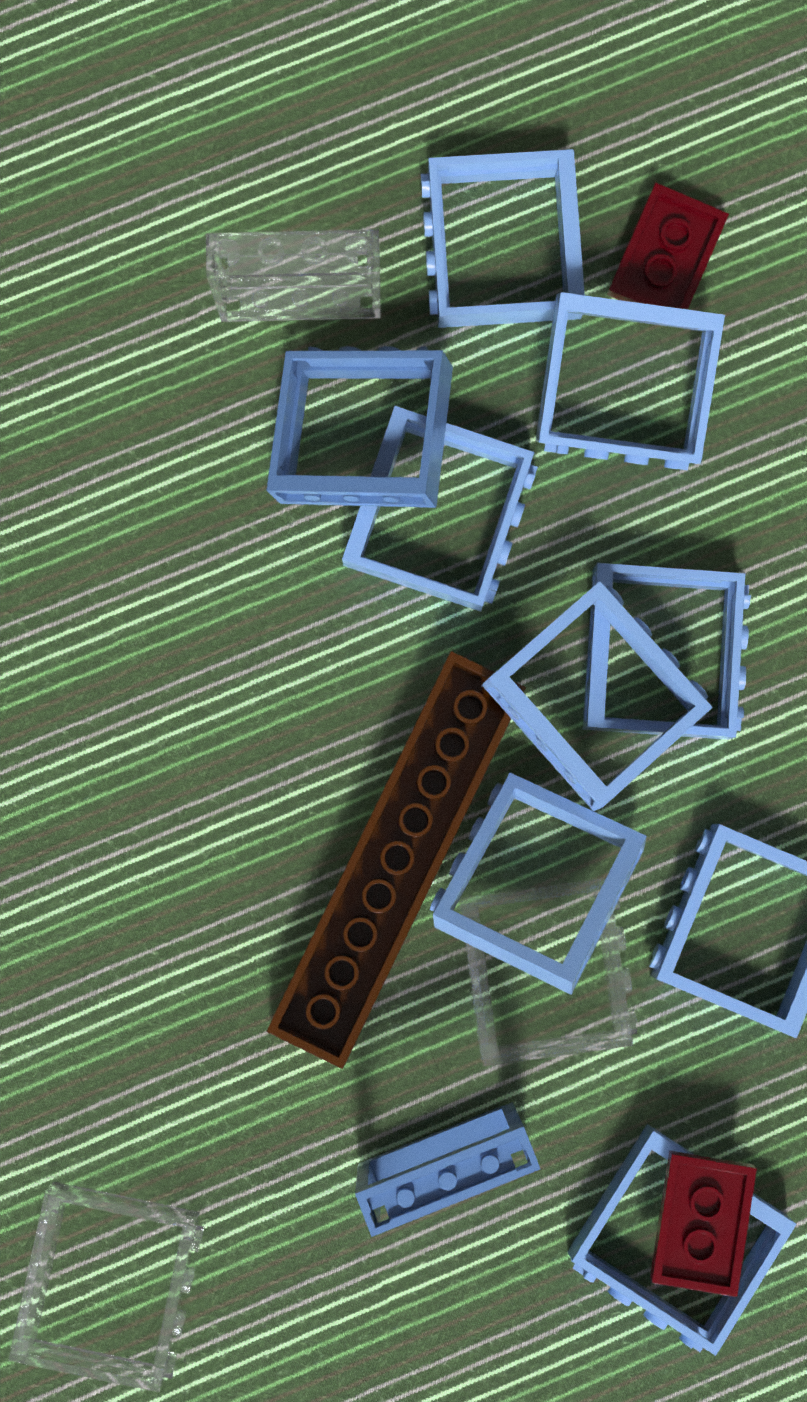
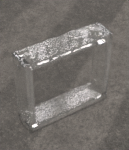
(294, 274)
(617, 979)
(88, 1363)

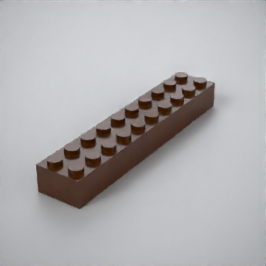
(393, 865)

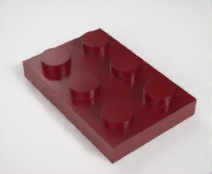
(668, 250)
(703, 1223)

